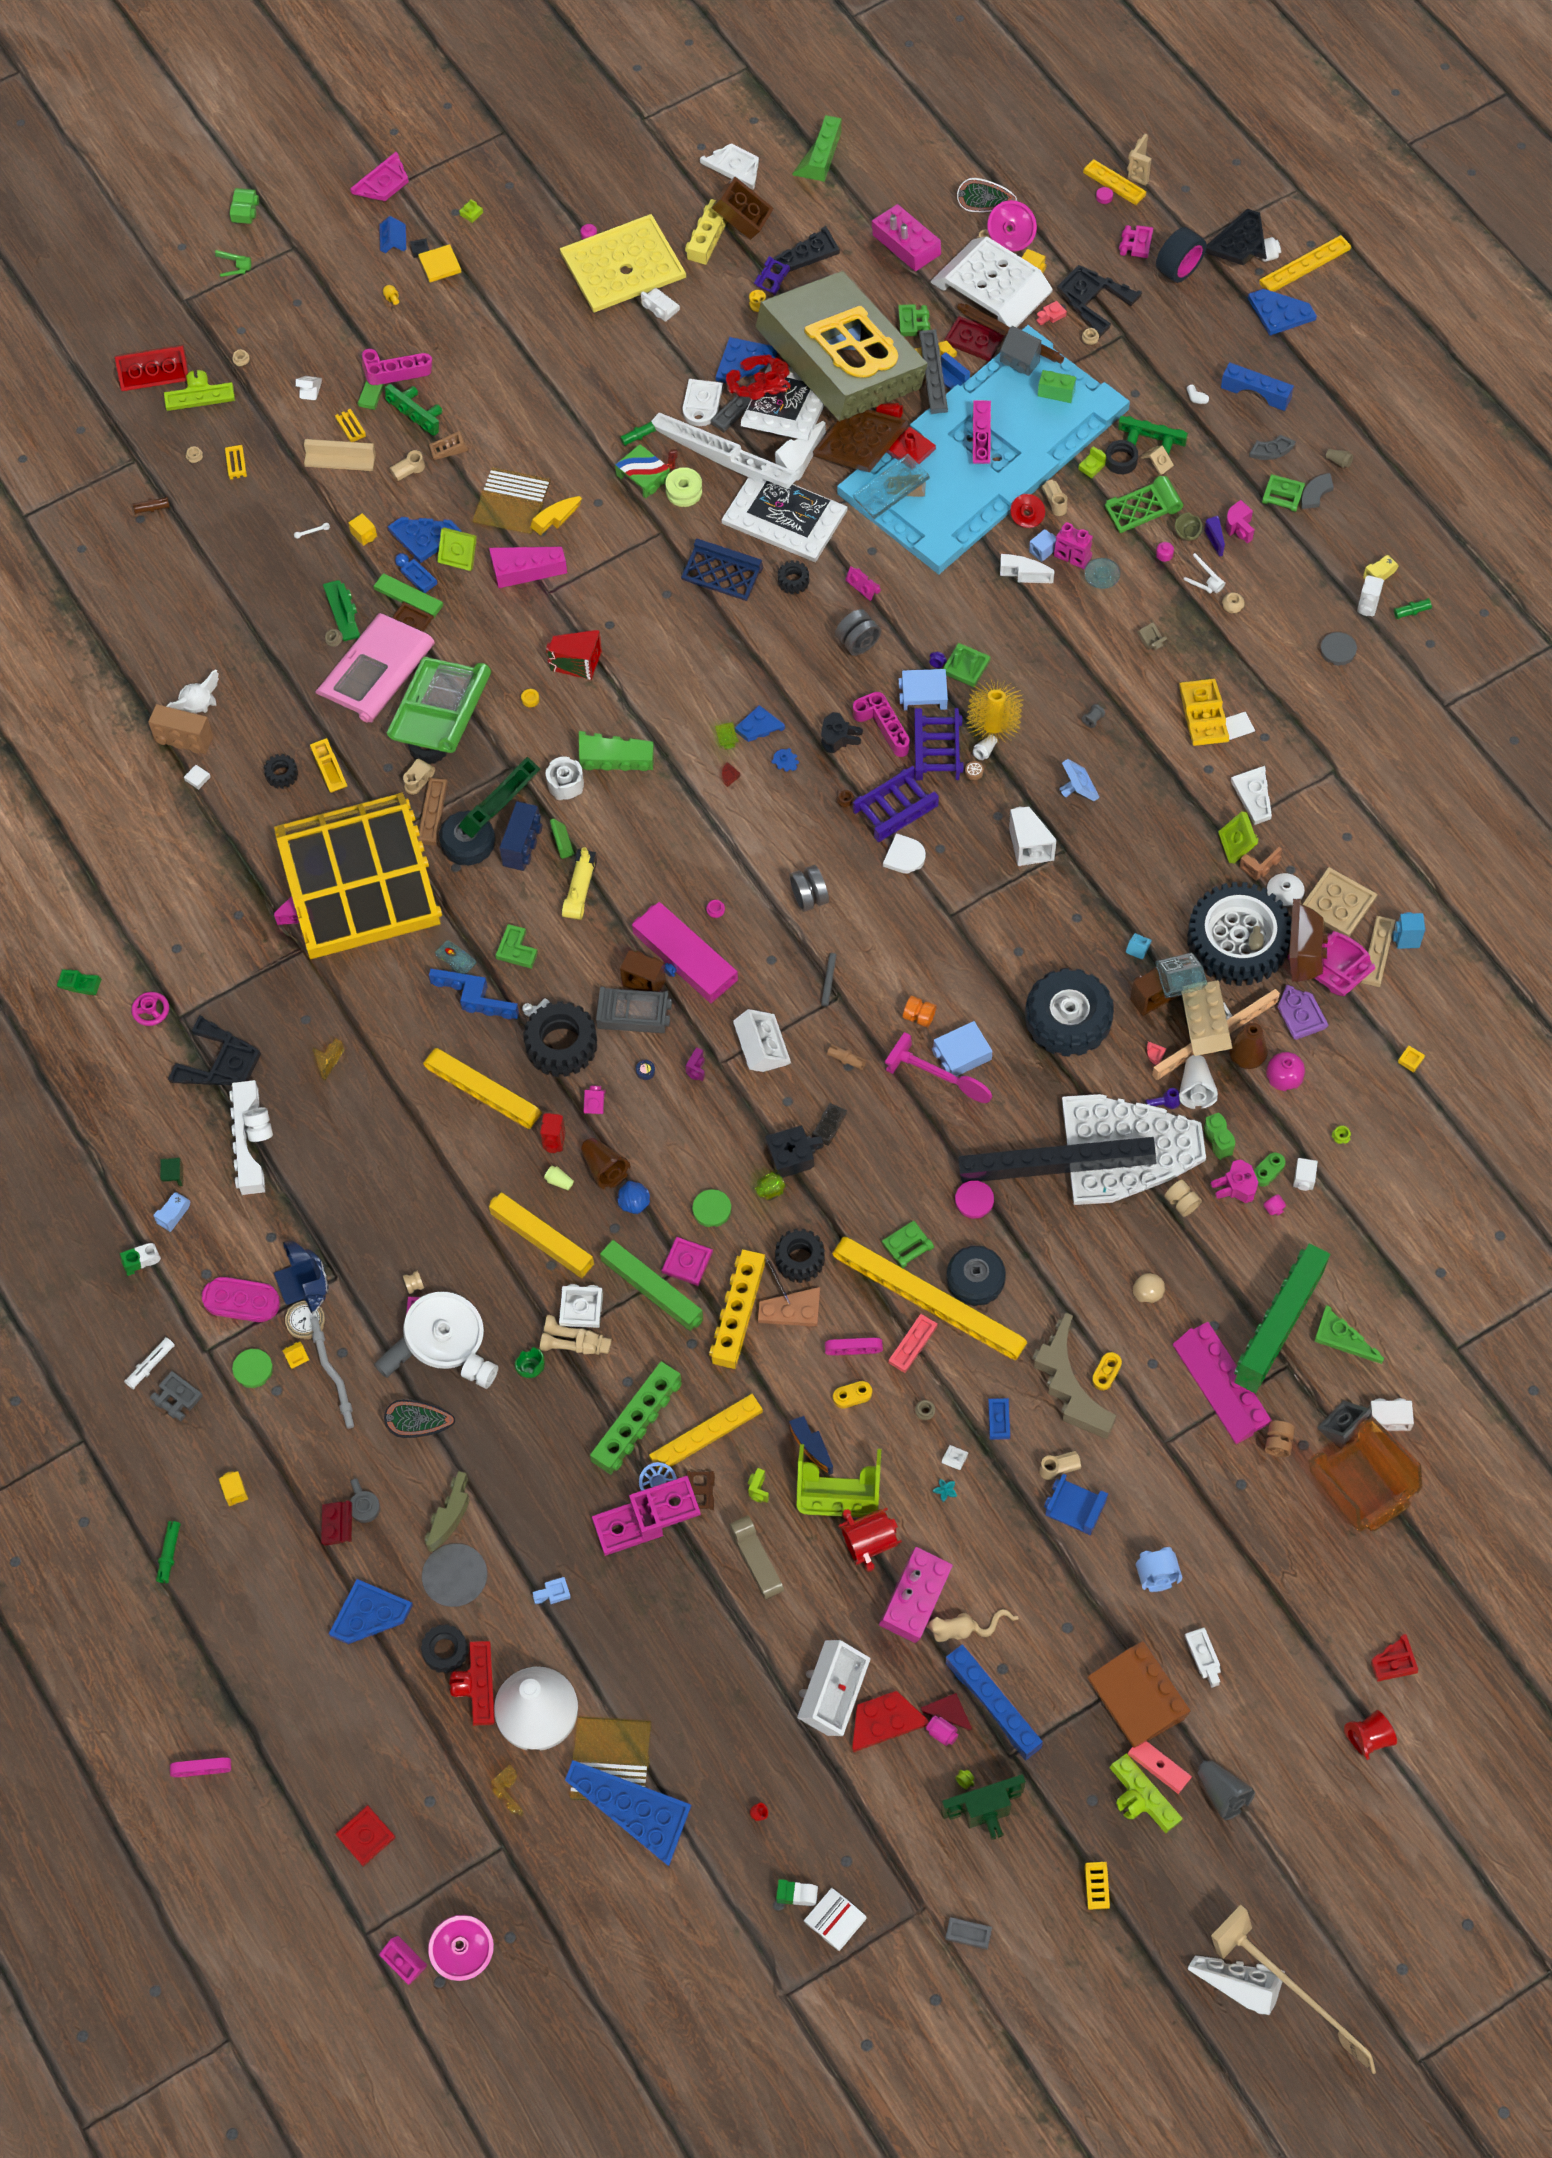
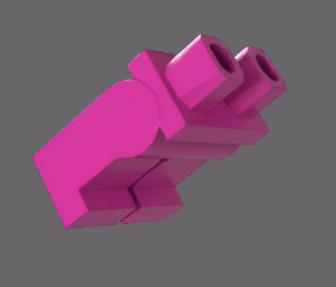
(1074, 544)

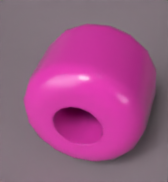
(587, 231)
(1165, 551)
(1275, 1205)

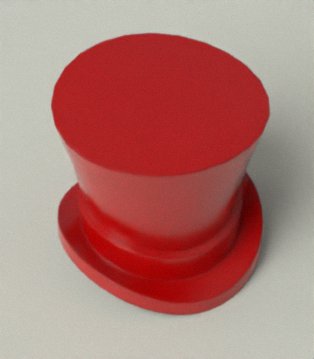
(1370, 1734)

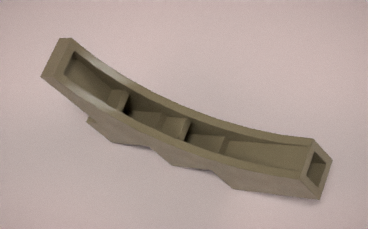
(1062, 1384)

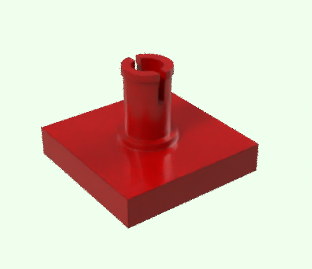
(911, 443)

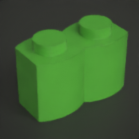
(244, 205)
(1220, 1137)

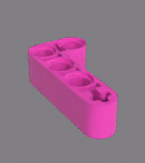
(394, 369)
(886, 725)

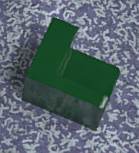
(172, 1170)

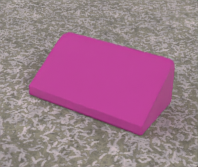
(403, 1959)

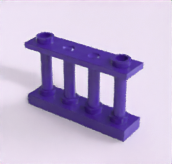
(921, 736)
(898, 820)

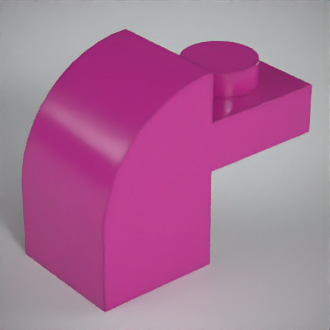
(1237, 521)

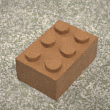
(180, 729)

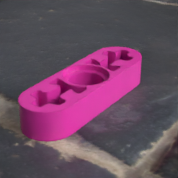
(853, 1346)
(200, 1767)

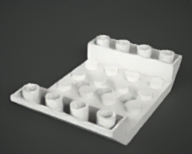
(1009, 295)

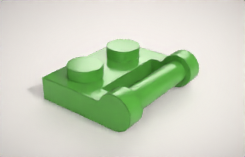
(1285, 488)
(905, 1239)

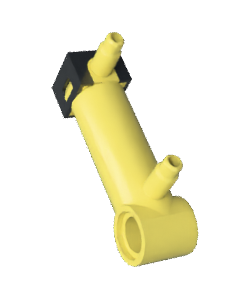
(585, 864)

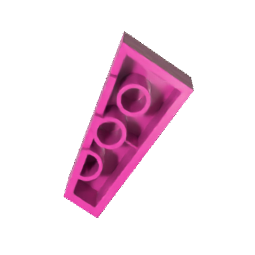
(526, 564)

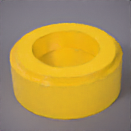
(530, 698)

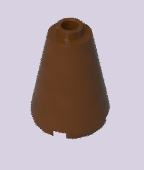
(1249, 1047)
(604, 1163)

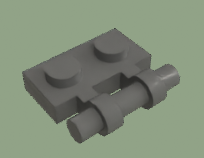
(179, 1390)

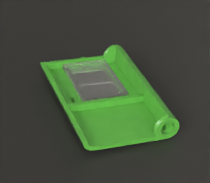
(439, 704)

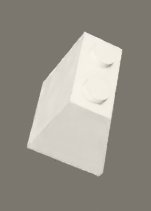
(1030, 837)

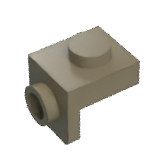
(1151, 637)

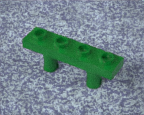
(417, 414)
(1147, 429)

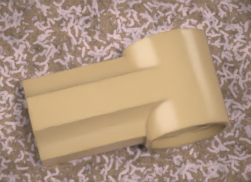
(408, 465)
(1055, 497)
(1061, 1464)

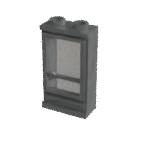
(633, 1010)

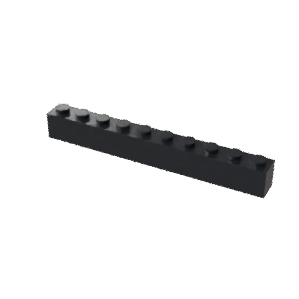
(1057, 1159)

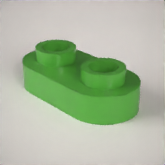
(1270, 1168)

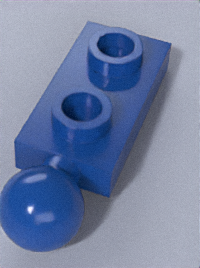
(415, 573)

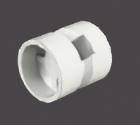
(257, 1124)
(478, 1370)

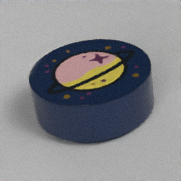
(645, 1070)

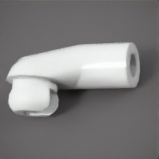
(1197, 397)
(529, 1009)

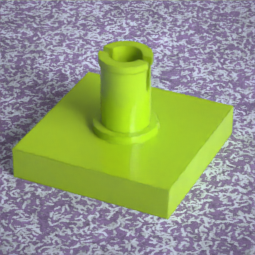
(457, 549)
(1238, 837)

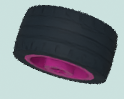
(1181, 254)

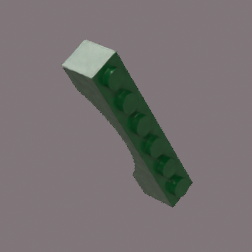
(499, 798)

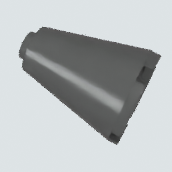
(1225, 1789)

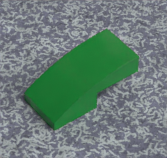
(80, 983)

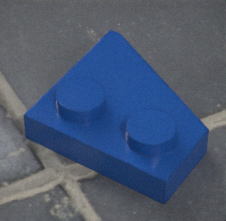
(758, 724)

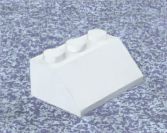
(761, 1040)

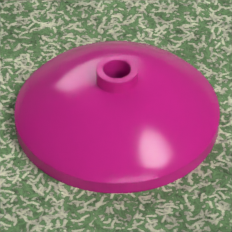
(1018, 218)
(463, 1961)

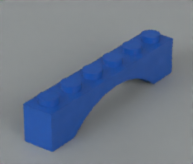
(981, 1685)

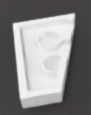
(1254, 794)

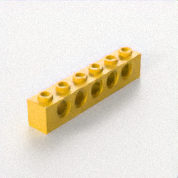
(729, 1356)

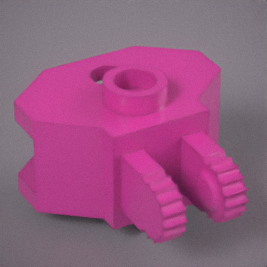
(1239, 1182)

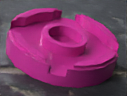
(974, 1199)

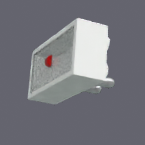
(833, 1687)

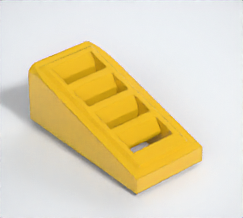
(1088, 1877)

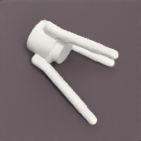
(1214, 582)

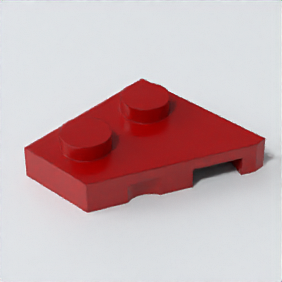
(1395, 1661)

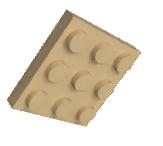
(1340, 901)

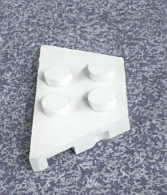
(734, 163)

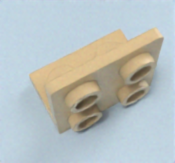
(1139, 163)

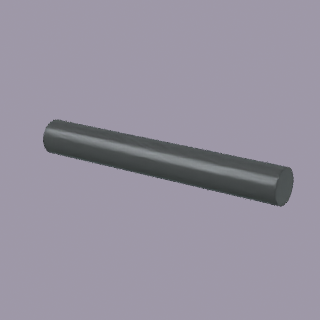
(828, 979)

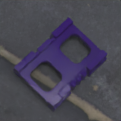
(777, 278)

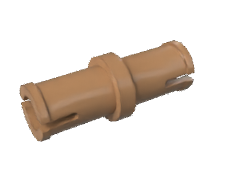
(846, 1057)

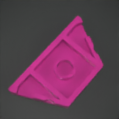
(383, 180)

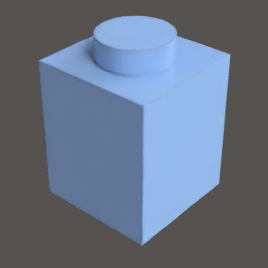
(1042, 545)

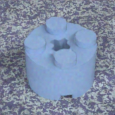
(1158, 1569)

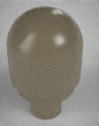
(1256, 939)

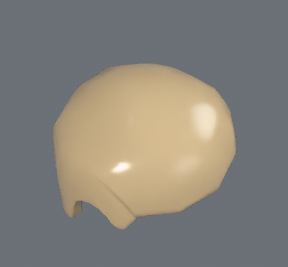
(1149, 1288)

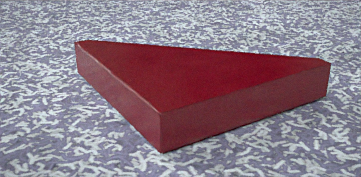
(950, 1710)

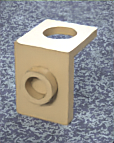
(1159, 458)

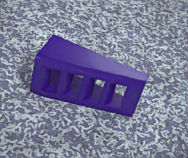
(1214, 533)

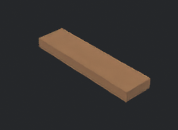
(432, 811)

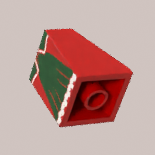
(575, 653)

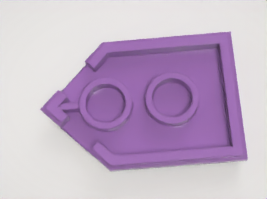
(1301, 1013)

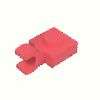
(1051, 312)

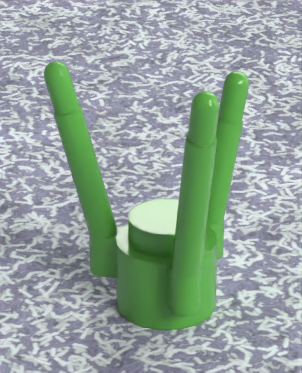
(242, 262)

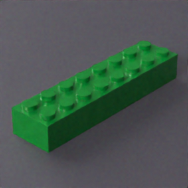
(1281, 1317)

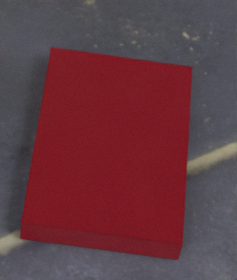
(974, 338)

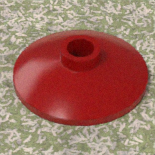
(1028, 503)

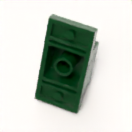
(985, 1804)

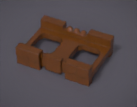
(704, 1490)

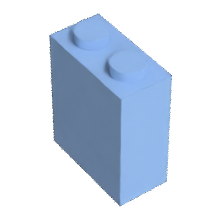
(962, 1049)

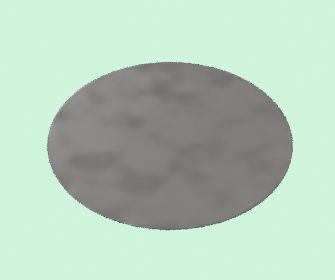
(454, 1575)

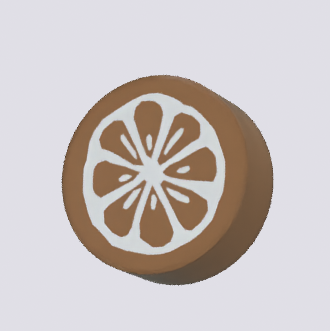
(974, 770)

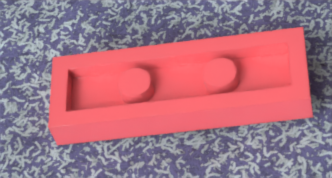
(913, 1343)

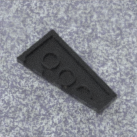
(816, 248)

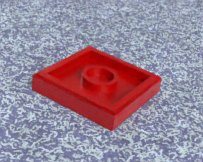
(365, 1835)

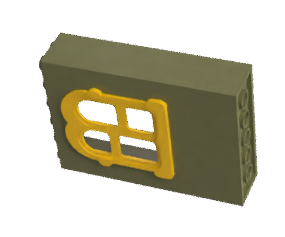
(810, 315)

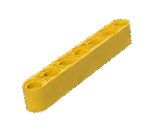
(482, 1088)

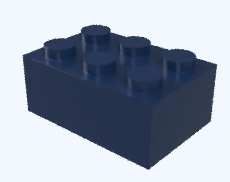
(520, 836)

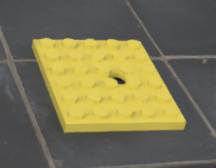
(638, 246)

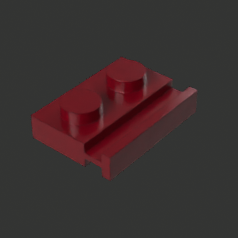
(336, 1523)

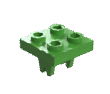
(966, 664)

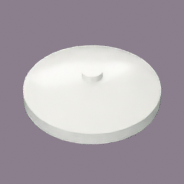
(443, 1330)

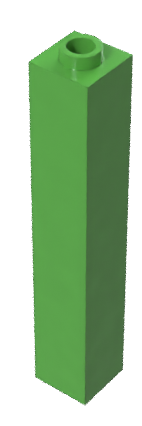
(652, 1285)

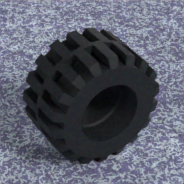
(795, 1241)

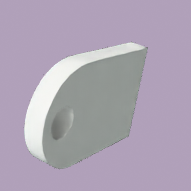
(701, 399)

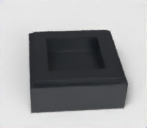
(419, 246)

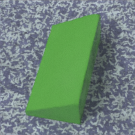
(561, 838)

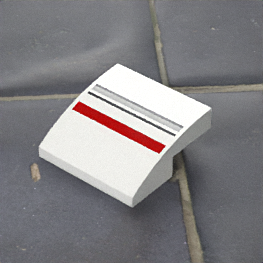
(835, 1919)

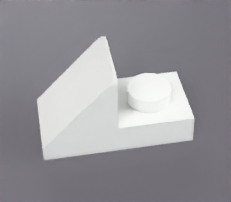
(309, 387)

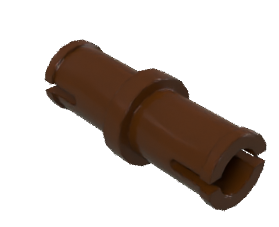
(151, 505)

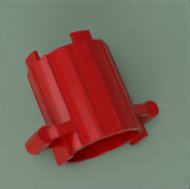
(869, 1535)

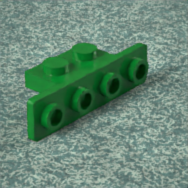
(342, 609)

